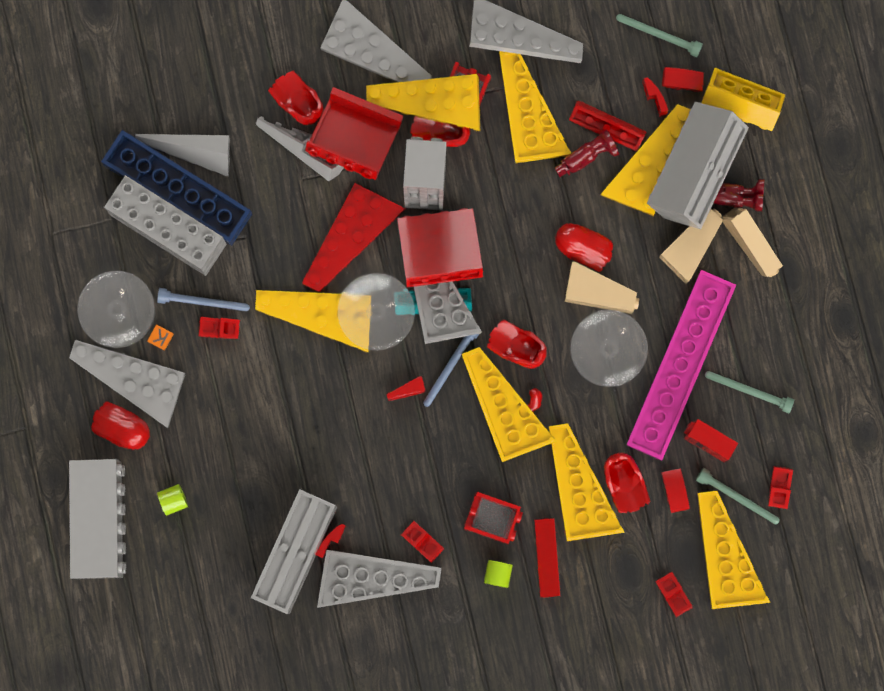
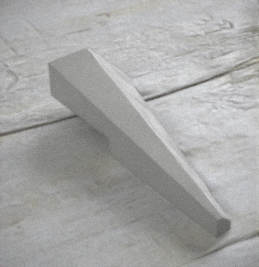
(295, 142)
(203, 150)

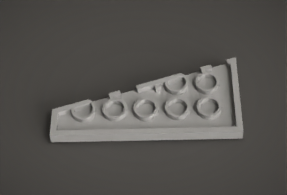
(508, 32)
(363, 44)
(443, 313)
(139, 381)
(361, 577)

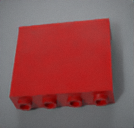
(354, 134)
(440, 247)

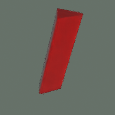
(599, 121)
(547, 557)

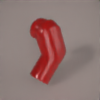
(536, 399)

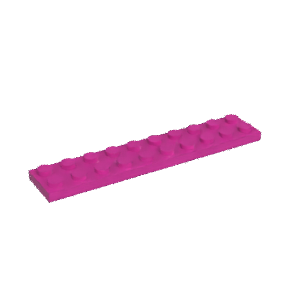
(681, 365)

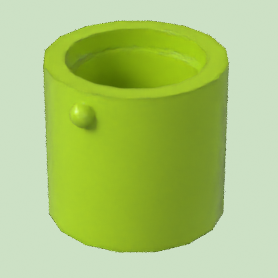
(172, 499)
(498, 573)

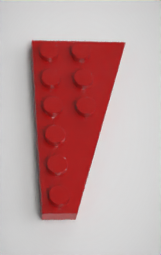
(355, 227)

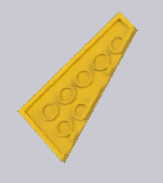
(437, 99)
(530, 120)
(640, 174)
(308, 310)
(509, 418)
(581, 497)
(728, 567)

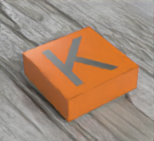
(160, 337)

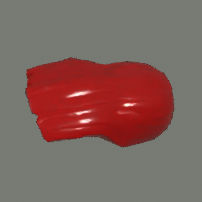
(297, 98)
(449, 133)
(584, 246)
(517, 345)
(120, 426)
(625, 483)

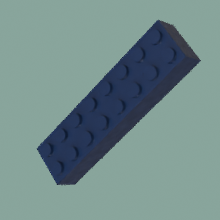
(177, 186)

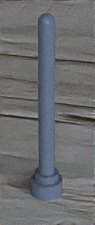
(166, 296)
(448, 368)

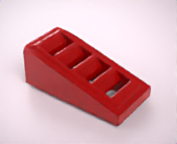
(411, 388)

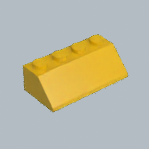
(745, 98)

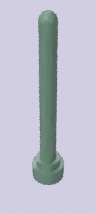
(693, 47)
(784, 403)
(705, 477)

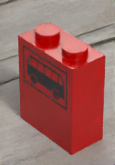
(710, 440)

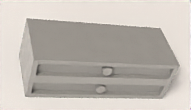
(697, 165)
(424, 173)
(165, 225)
(96, 519)
(294, 552)

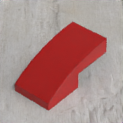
(682, 79)
(653, 92)
(218, 328)
(780, 487)
(675, 490)
(334, 536)
(422, 541)
(674, 594)

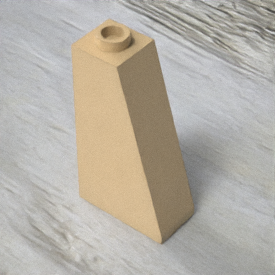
(752, 241)
(689, 248)
(598, 291)

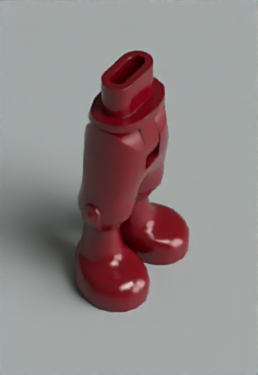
(587, 153)
(733, 195)

